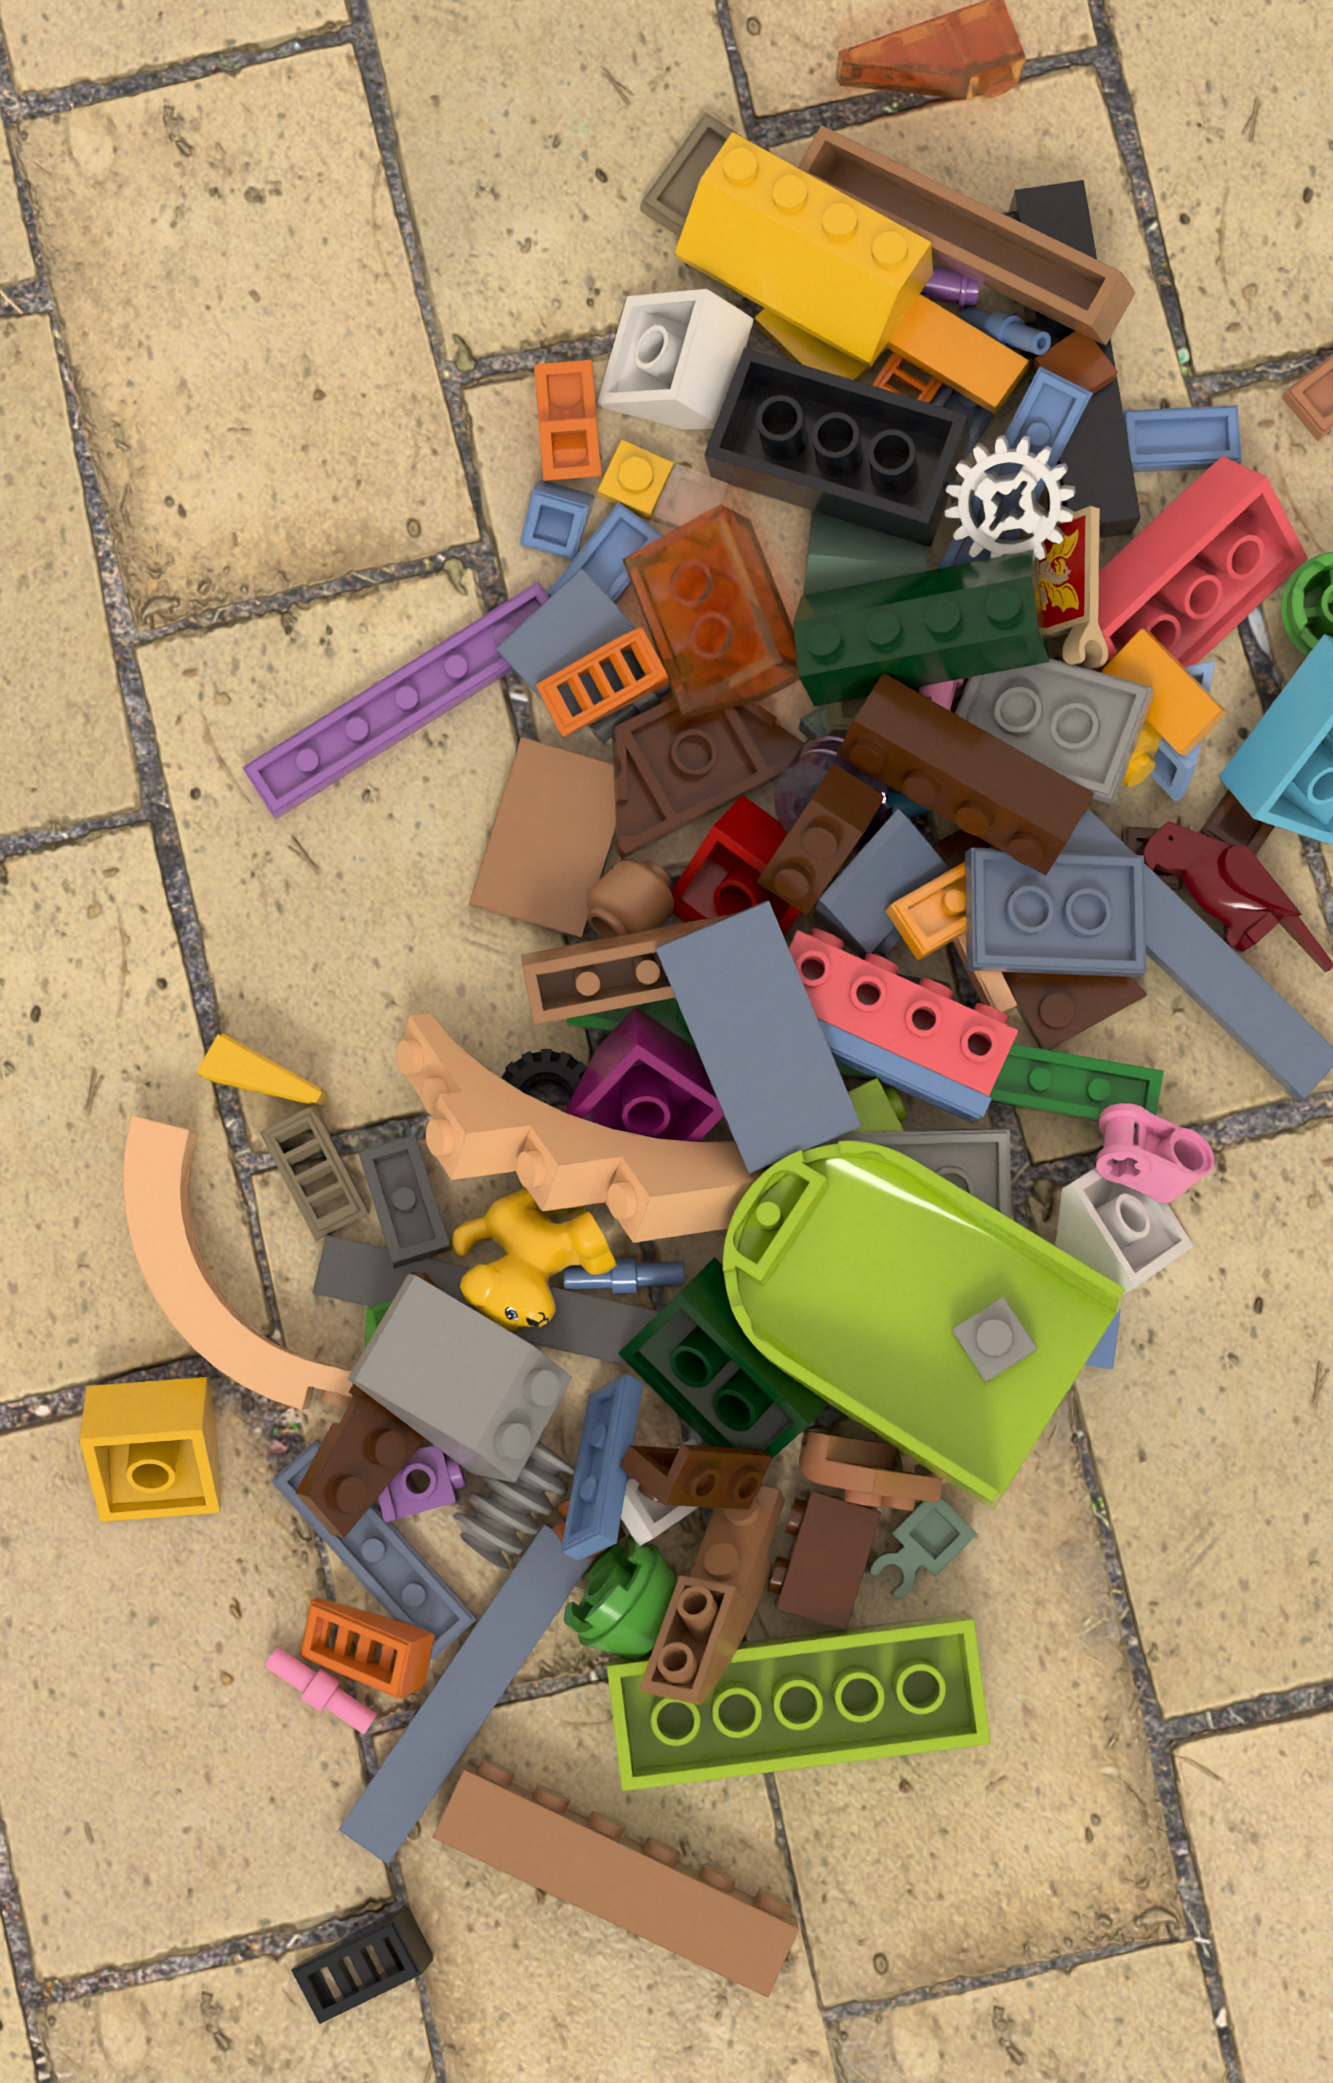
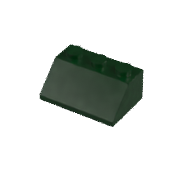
(714, 1373)

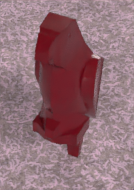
(1230, 887)

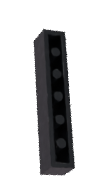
(1099, 446)

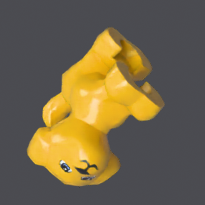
(516, 1287)

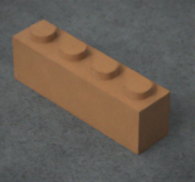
(600, 973)

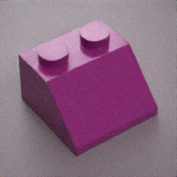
(647, 1084)

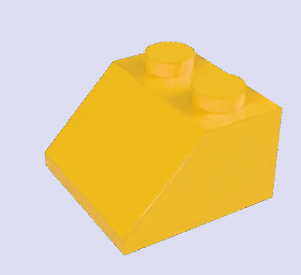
(151, 1449)

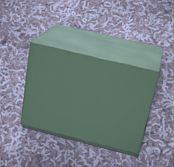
(851, 555)

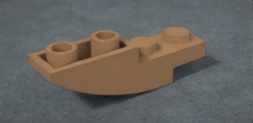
(715, 1602)

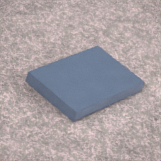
(1071, 921)

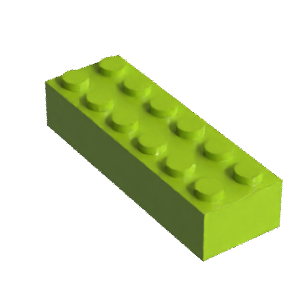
(807, 1704)

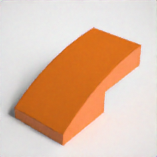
(567, 420)

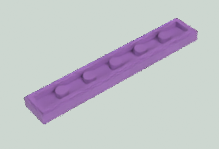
(390, 709)

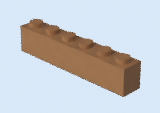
(977, 238)
(618, 1877)

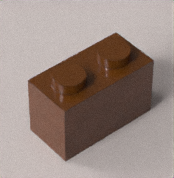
(820, 839)
(824, 1558)

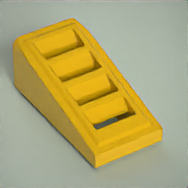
(245, 1069)

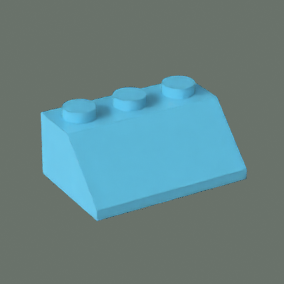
(1287, 760)

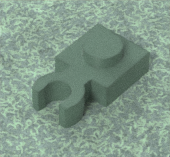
(928, 1538)

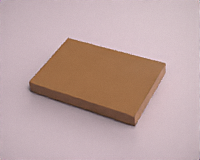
(548, 839)

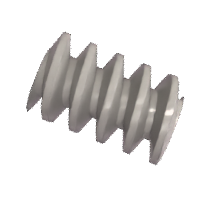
(510, 1506)

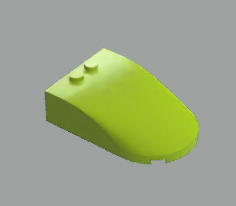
(859, 1270)

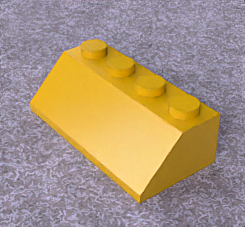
(803, 250)

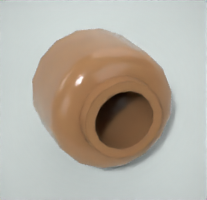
(630, 899)

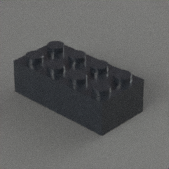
(837, 446)

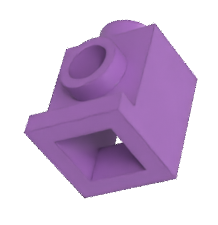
(445, 1478)

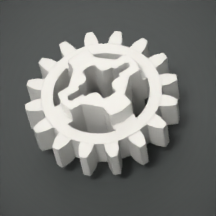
(987, 483)

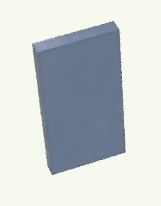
(758, 1036)

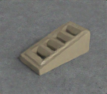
(292, 1126)

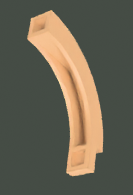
(166, 1248)

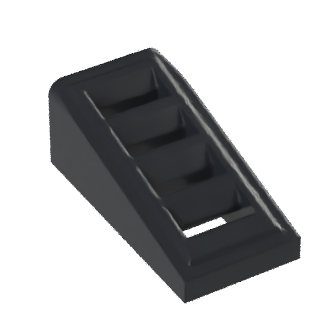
(399, 1948)

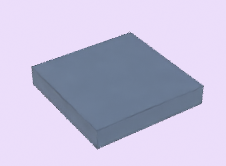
(563, 631)

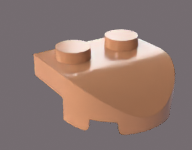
(864, 1471)

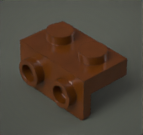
(697, 1474)

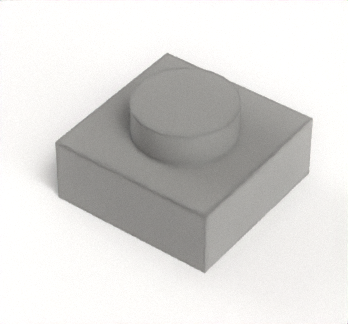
(994, 1340)

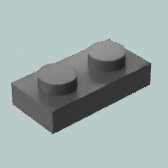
(404, 1201)

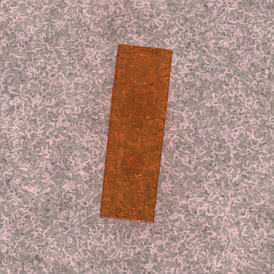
(944, 57)

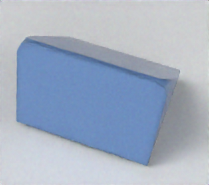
(556, 519)

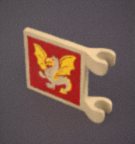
(1071, 589)

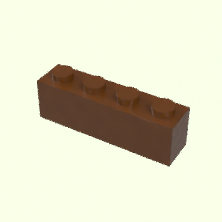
(964, 774)

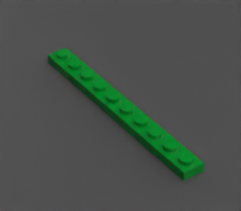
(1027, 1079)

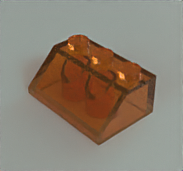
(714, 613)

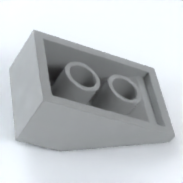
(460, 1380)

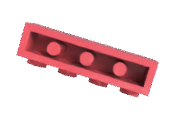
(902, 1015)

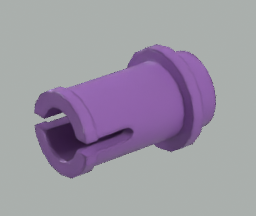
(951, 287)

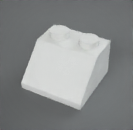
(675, 358)

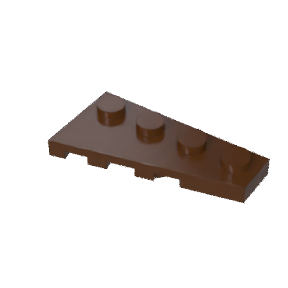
(1052, 1004)
(357, 1460)

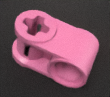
(1152, 1157)

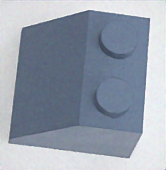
(882, 872)

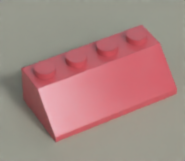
(1199, 565)

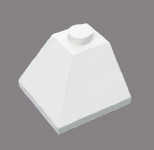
(1118, 1230)

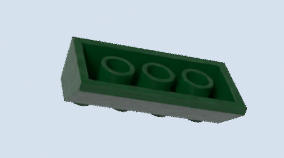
(921, 628)

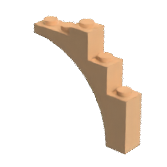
(563, 1160)

